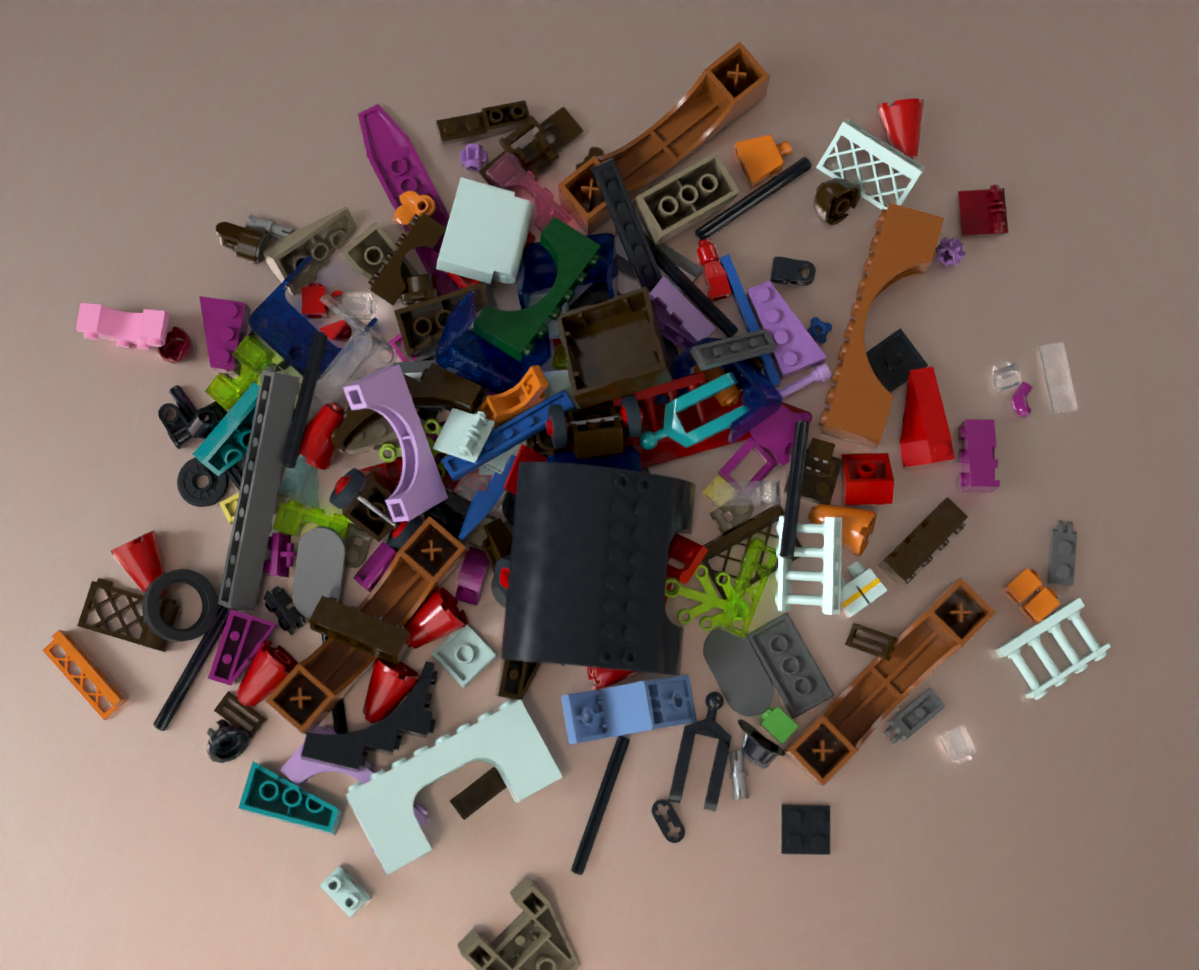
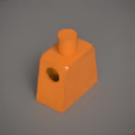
(760, 158)

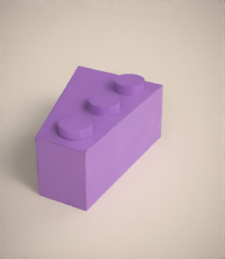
(678, 317)

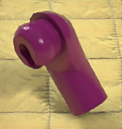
(1019, 400)

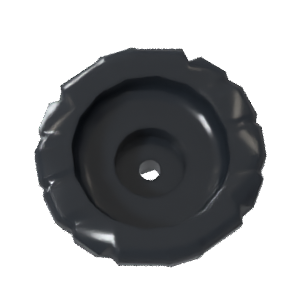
(226, 742)

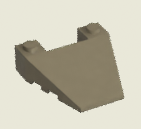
(528, 943)

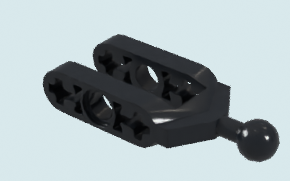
(709, 728)

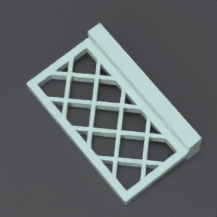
(879, 149)

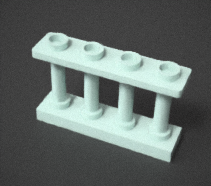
(829, 577)
(1052, 625)

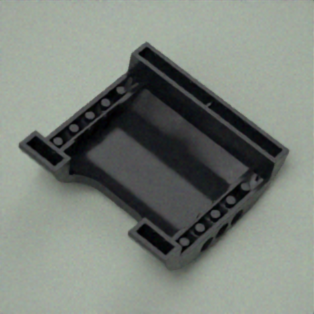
(594, 567)

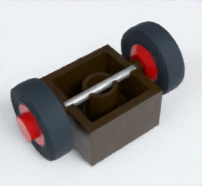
(595, 429)
(365, 505)

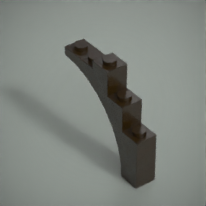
(436, 388)

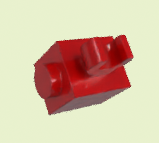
(311, 305)

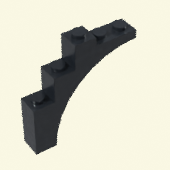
(347, 749)

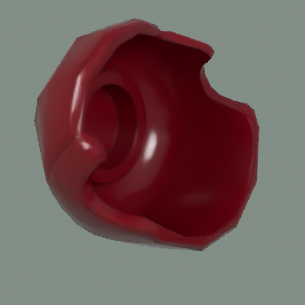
(177, 346)

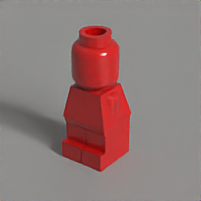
(713, 271)

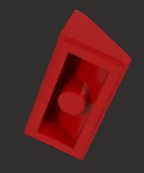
(338, 331)

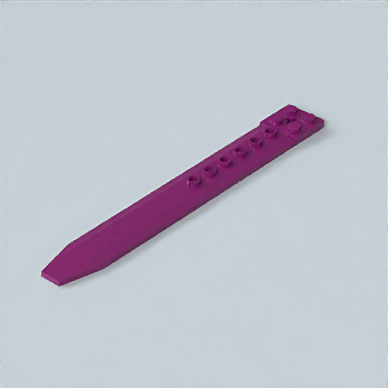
(402, 171)

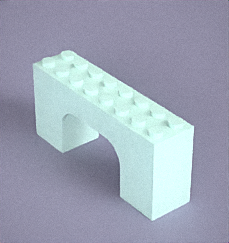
(499, 738)

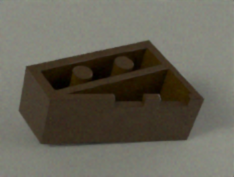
(515, 678)

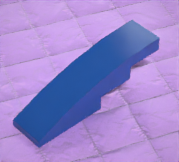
(484, 501)

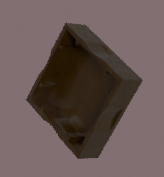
(614, 348)

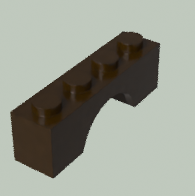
(388, 282)

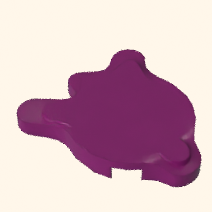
(777, 433)

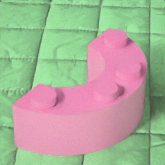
(123, 327)

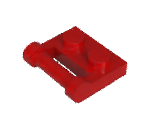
(687, 553)

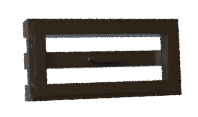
(888, 647)
(256, 726)

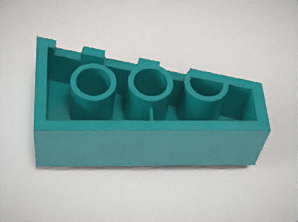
(231, 436)
(284, 801)

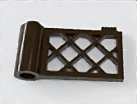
(167, 610)

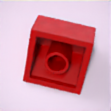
(867, 479)

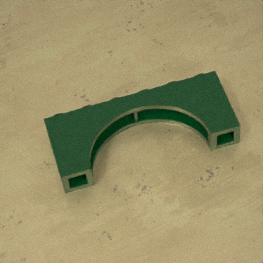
(520, 329)

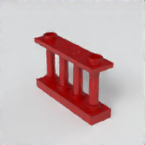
(647, 396)

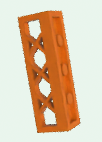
(88, 668)

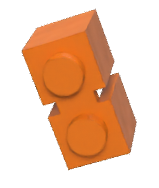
(1039, 604)

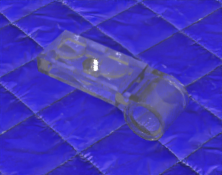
(746, 493)

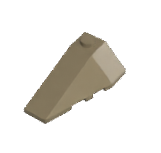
(316, 240)
(369, 250)

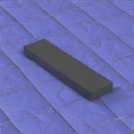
(733, 349)

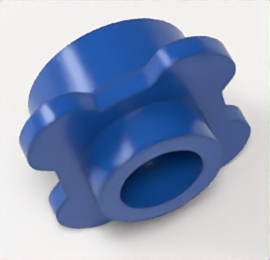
(824, 327)

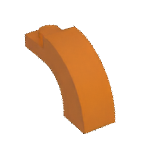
(516, 400)

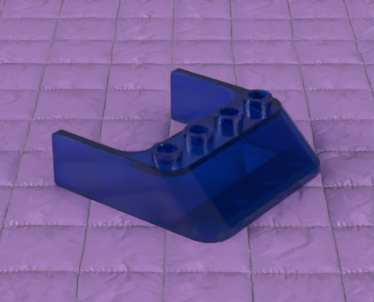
(540, 271)
(287, 329)

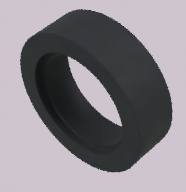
(209, 605)

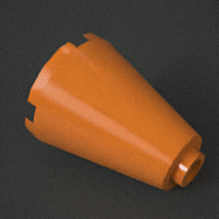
(856, 524)

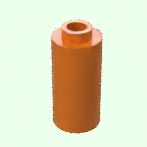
(726, 397)

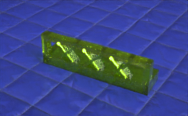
(742, 583)

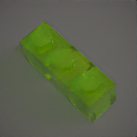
(253, 359)
(292, 519)

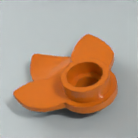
(412, 204)

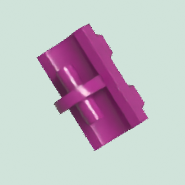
(281, 555)

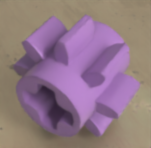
(474, 157)
(950, 251)

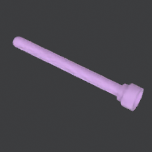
(820, 374)

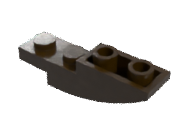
(484, 124)

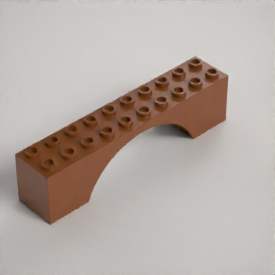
(712, 104)
(900, 250)
(335, 667)
(865, 702)

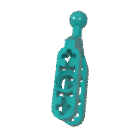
(672, 426)

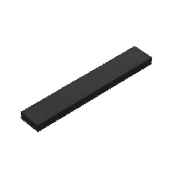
(627, 223)

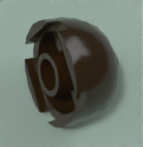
(834, 199)

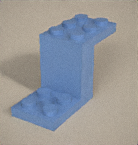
(628, 709)

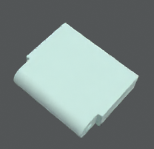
(485, 233)

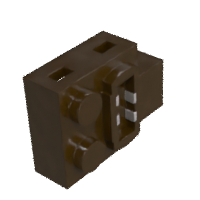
(820, 472)

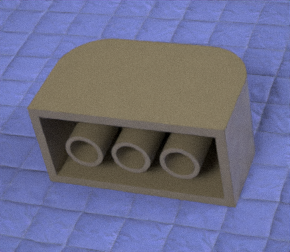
(685, 199)

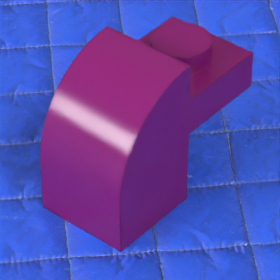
(472, 576)

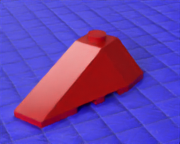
(925, 427)

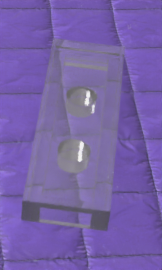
(1058, 378)

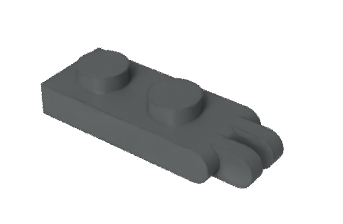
(1062, 555)
(915, 716)

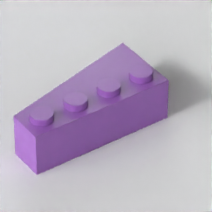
(795, 346)

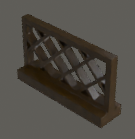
(737, 535)

